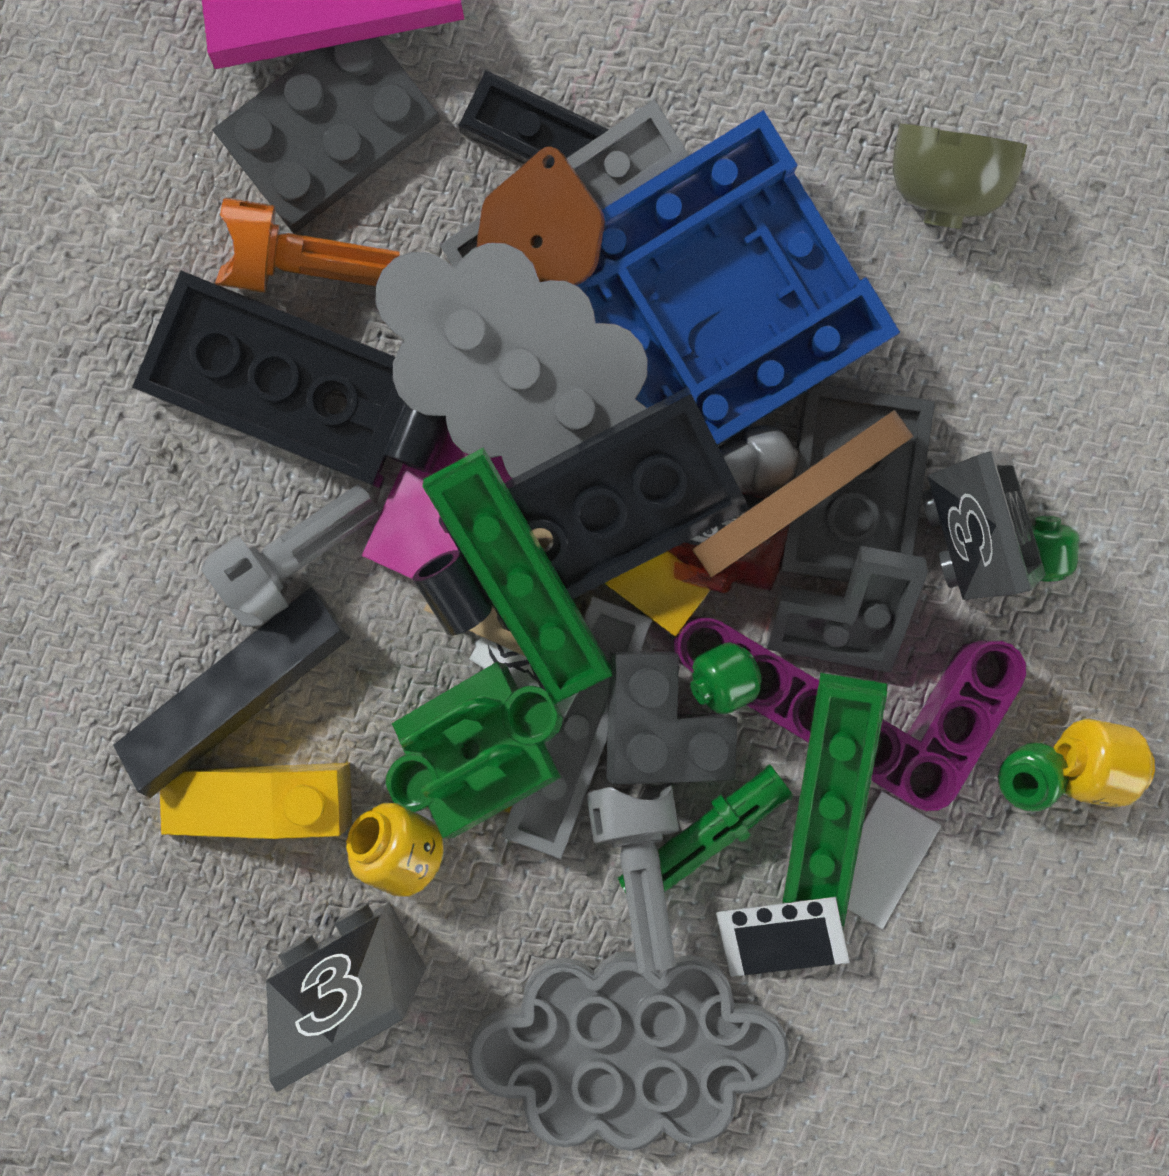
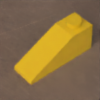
(259, 801)

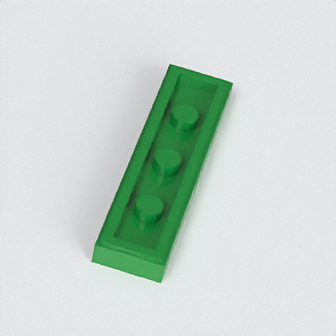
(517, 575)
(835, 789)

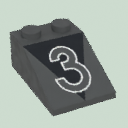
(984, 527)
(339, 991)

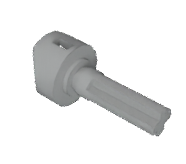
(250, 579)
(634, 828)

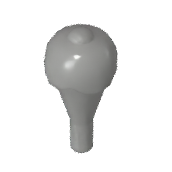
(761, 460)

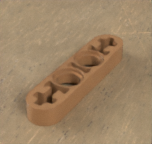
(802, 493)

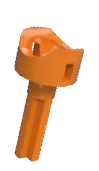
(262, 248)

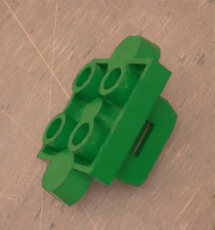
(475, 750)

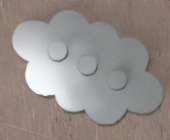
(506, 354)
(628, 1051)

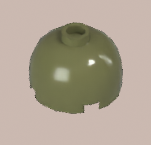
(954, 172)

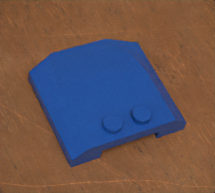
(733, 282)

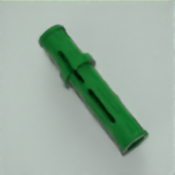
(721, 826)

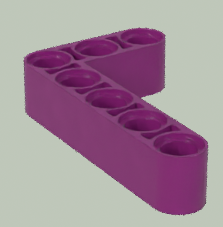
(900, 750)

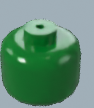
(1057, 547)
(725, 678)
(1033, 777)

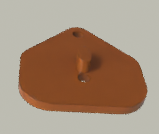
(549, 206)

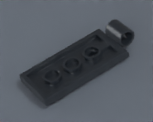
(271, 380)
(606, 506)

